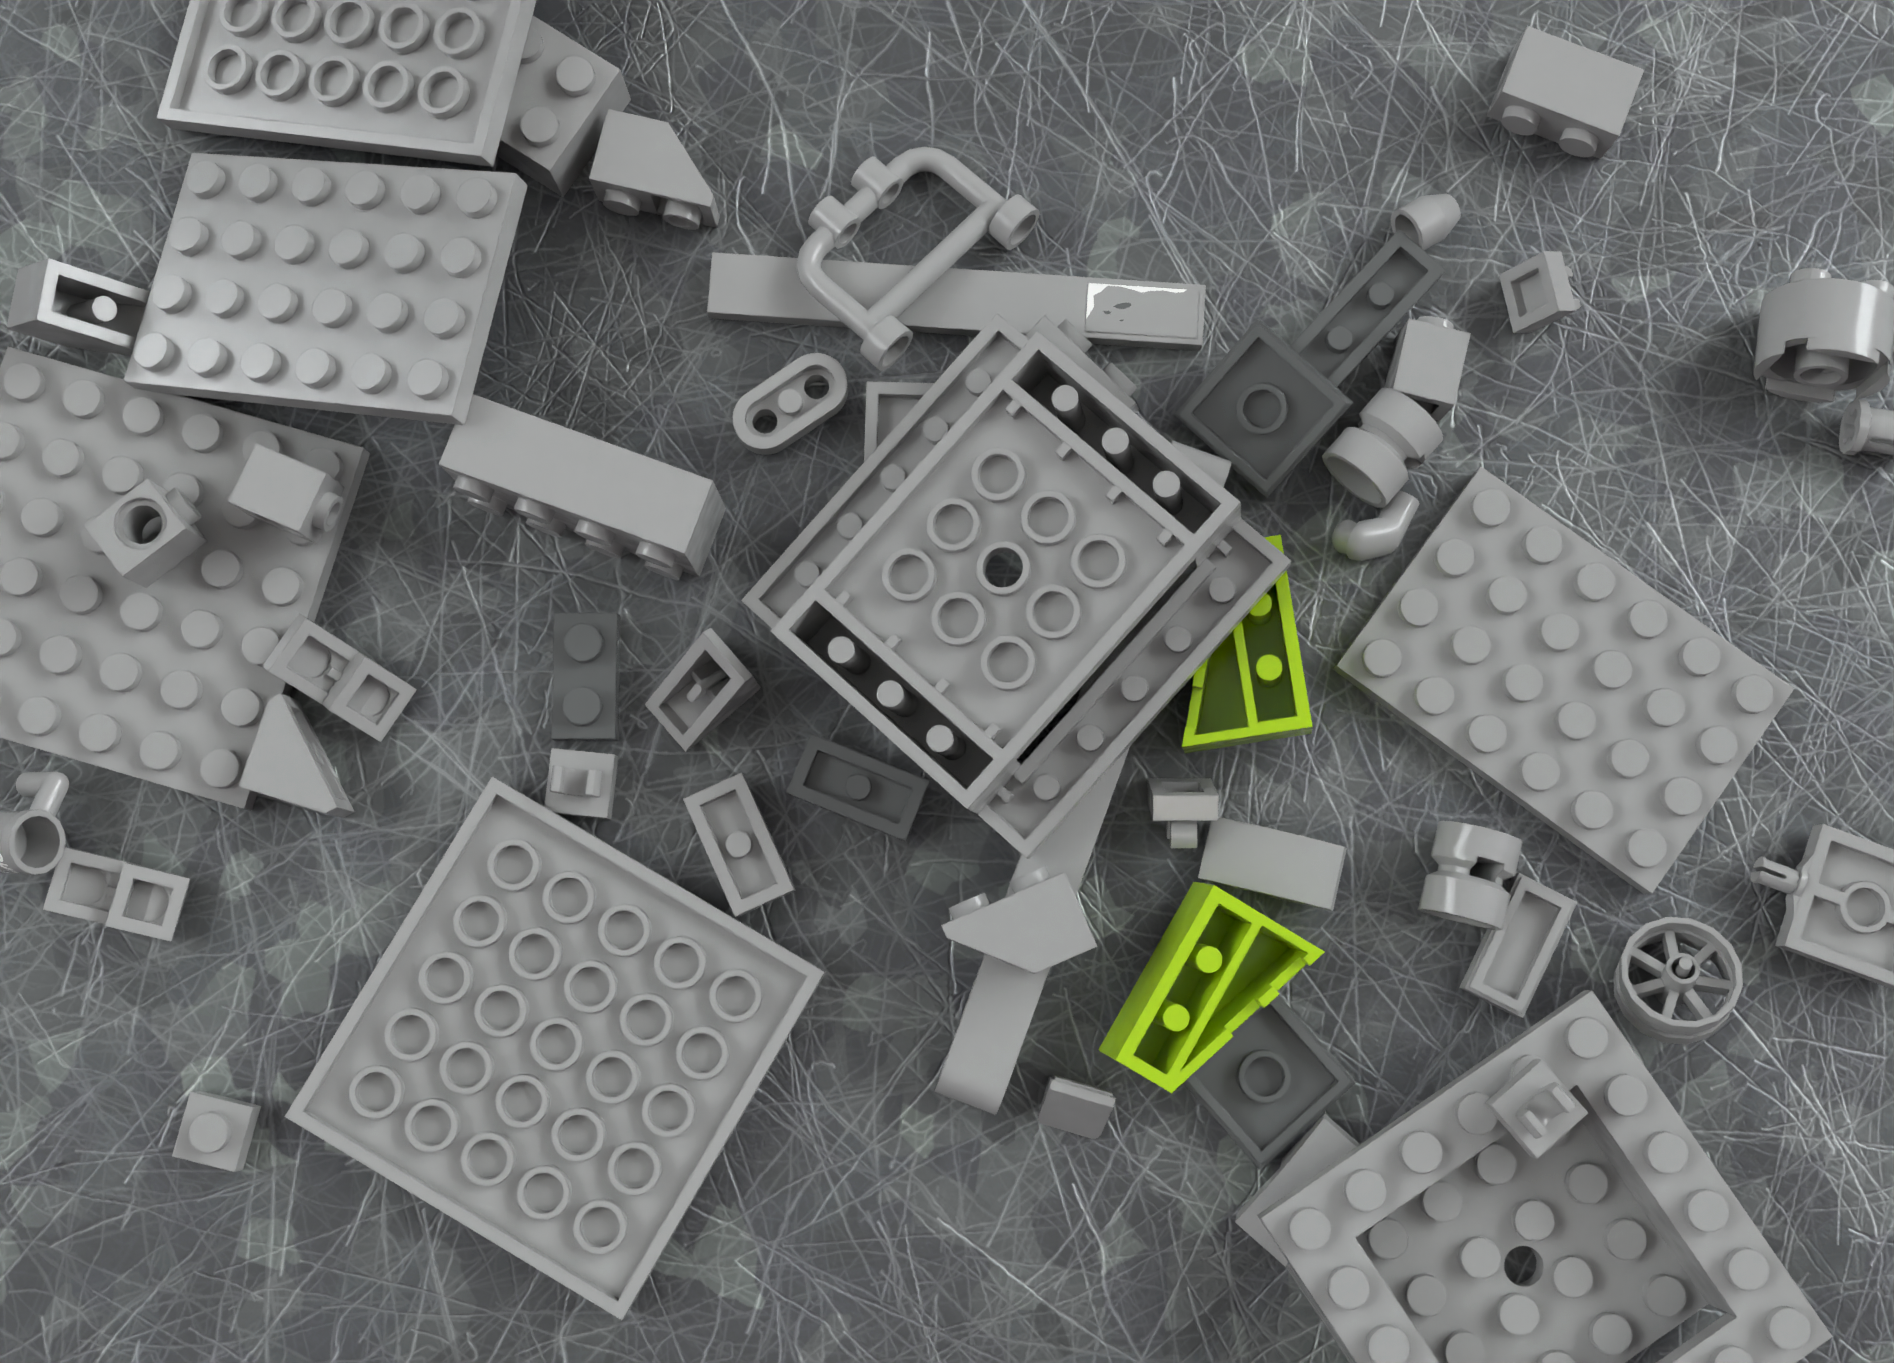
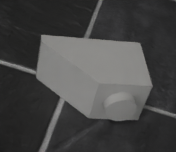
(76, 308)

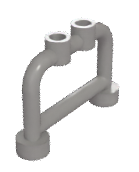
(878, 187)

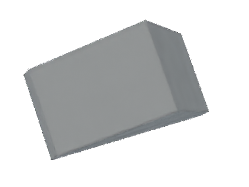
(701, 690)
(291, 761)

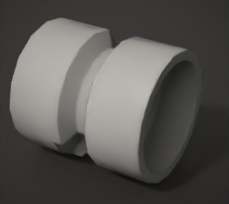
(1390, 438)
(1476, 898)

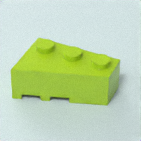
(1253, 680)
(1202, 984)

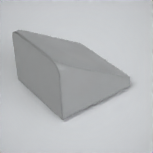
(1075, 1107)

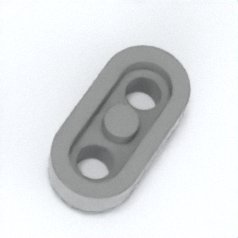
(786, 400)

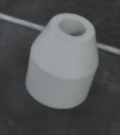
(1427, 219)

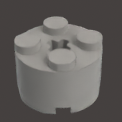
(1825, 337)

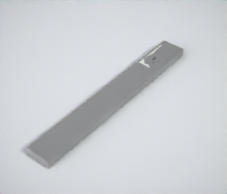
(966, 300)

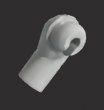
(1379, 535)

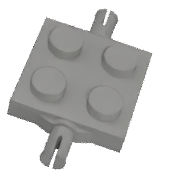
(1838, 903)

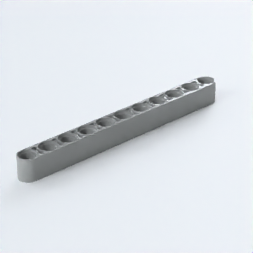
(1003, 994)

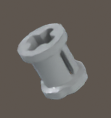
(1866, 429)

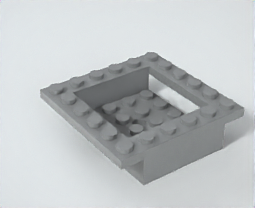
(965, 674)
(1622, 1213)

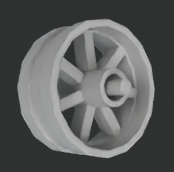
(1678, 980)

